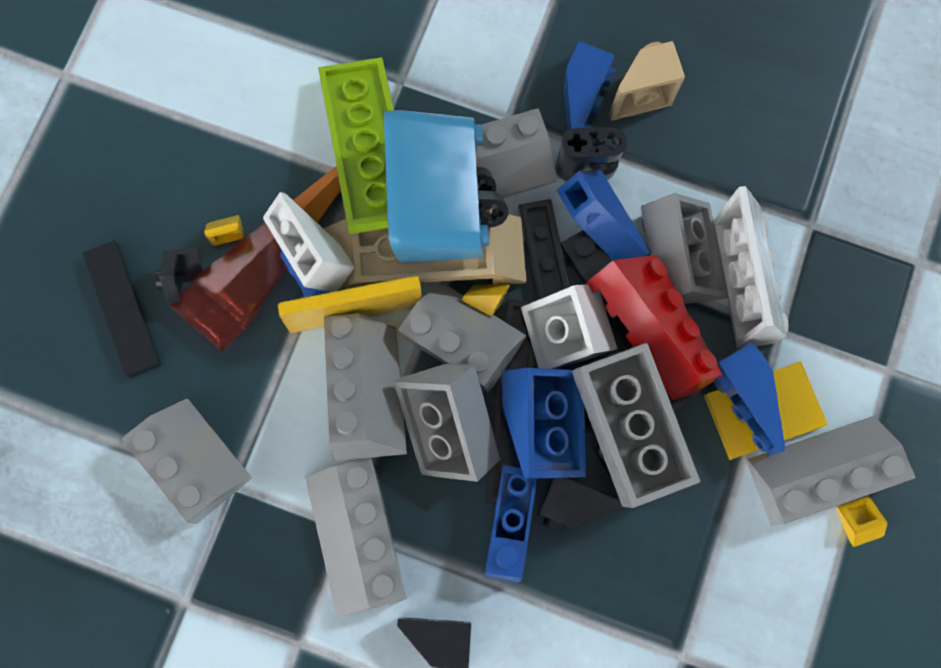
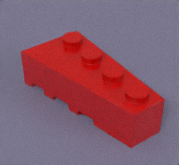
(656, 315)

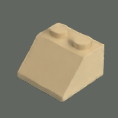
(650, 81)

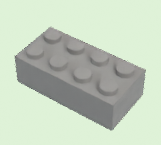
(635, 426)

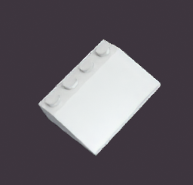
(749, 272)

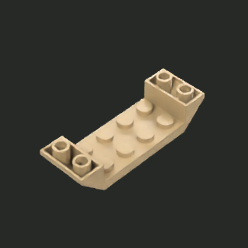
(377, 263)

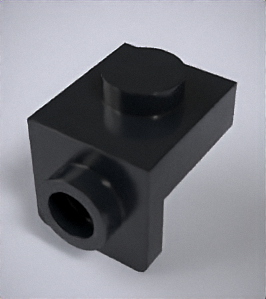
(175, 269)

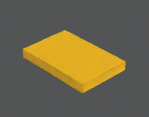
(797, 408)

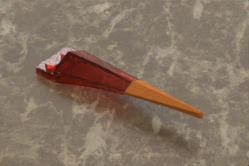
(236, 285)

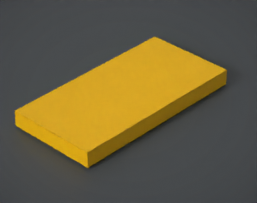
(367, 300)

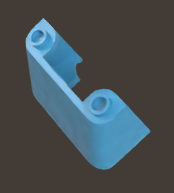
(433, 186)

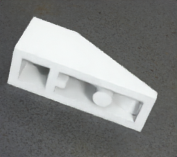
(307, 246)

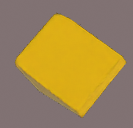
(224, 230)
(486, 297)
(862, 521)

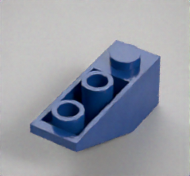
(583, 81)
(601, 215)
(753, 392)
(510, 526)

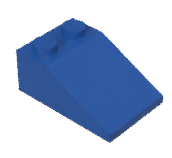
(545, 421)

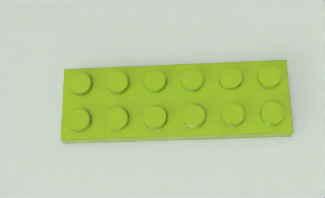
(355, 107)

